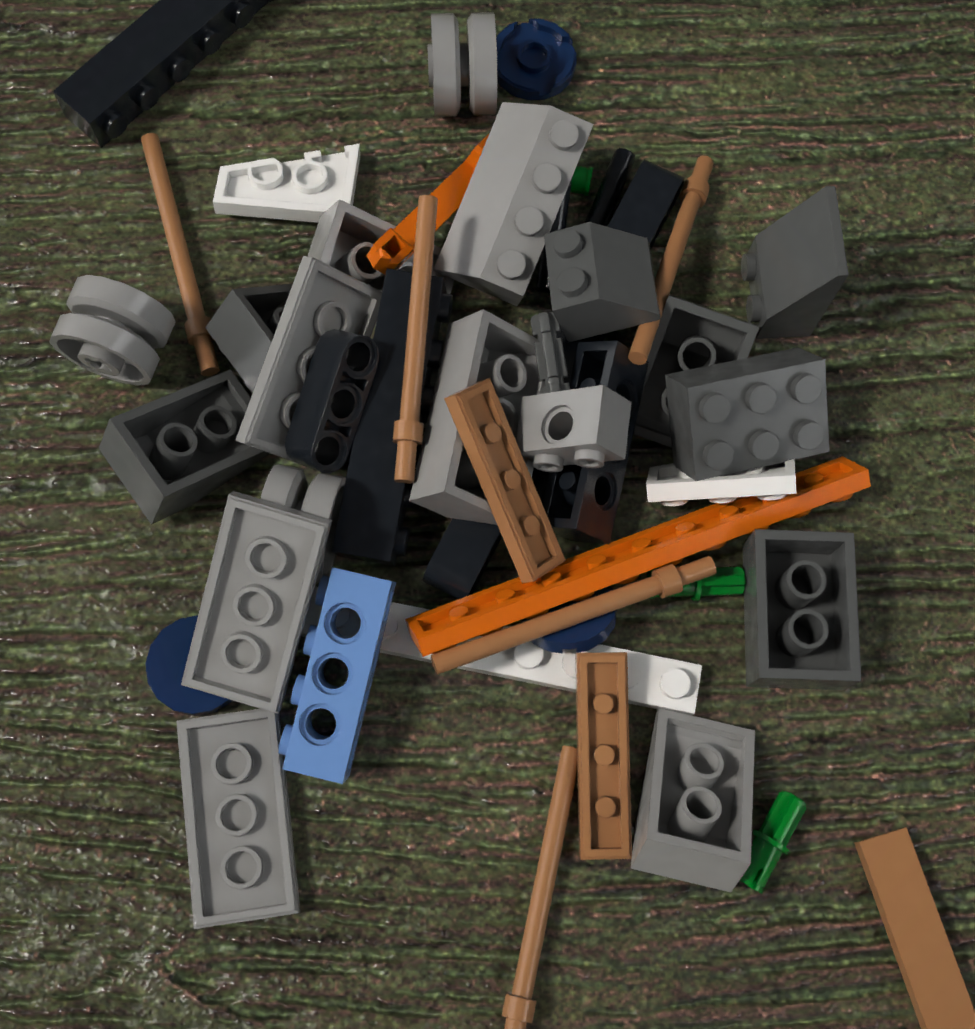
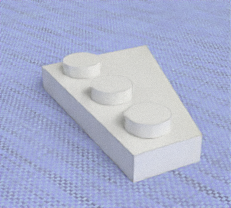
(288, 189)
(674, 488)

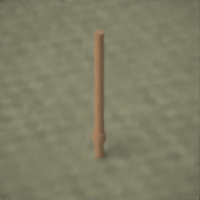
(693, 196)
(196, 318)
(408, 429)
(663, 582)
(519, 1005)

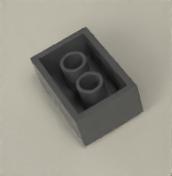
(748, 413)
(801, 610)

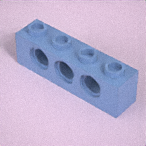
(303, 747)

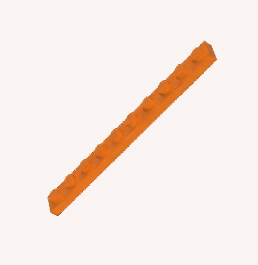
(629, 557)

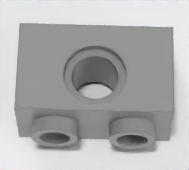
(573, 428)

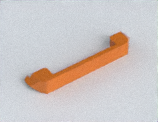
(398, 243)

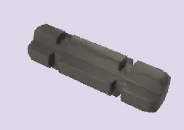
(549, 352)

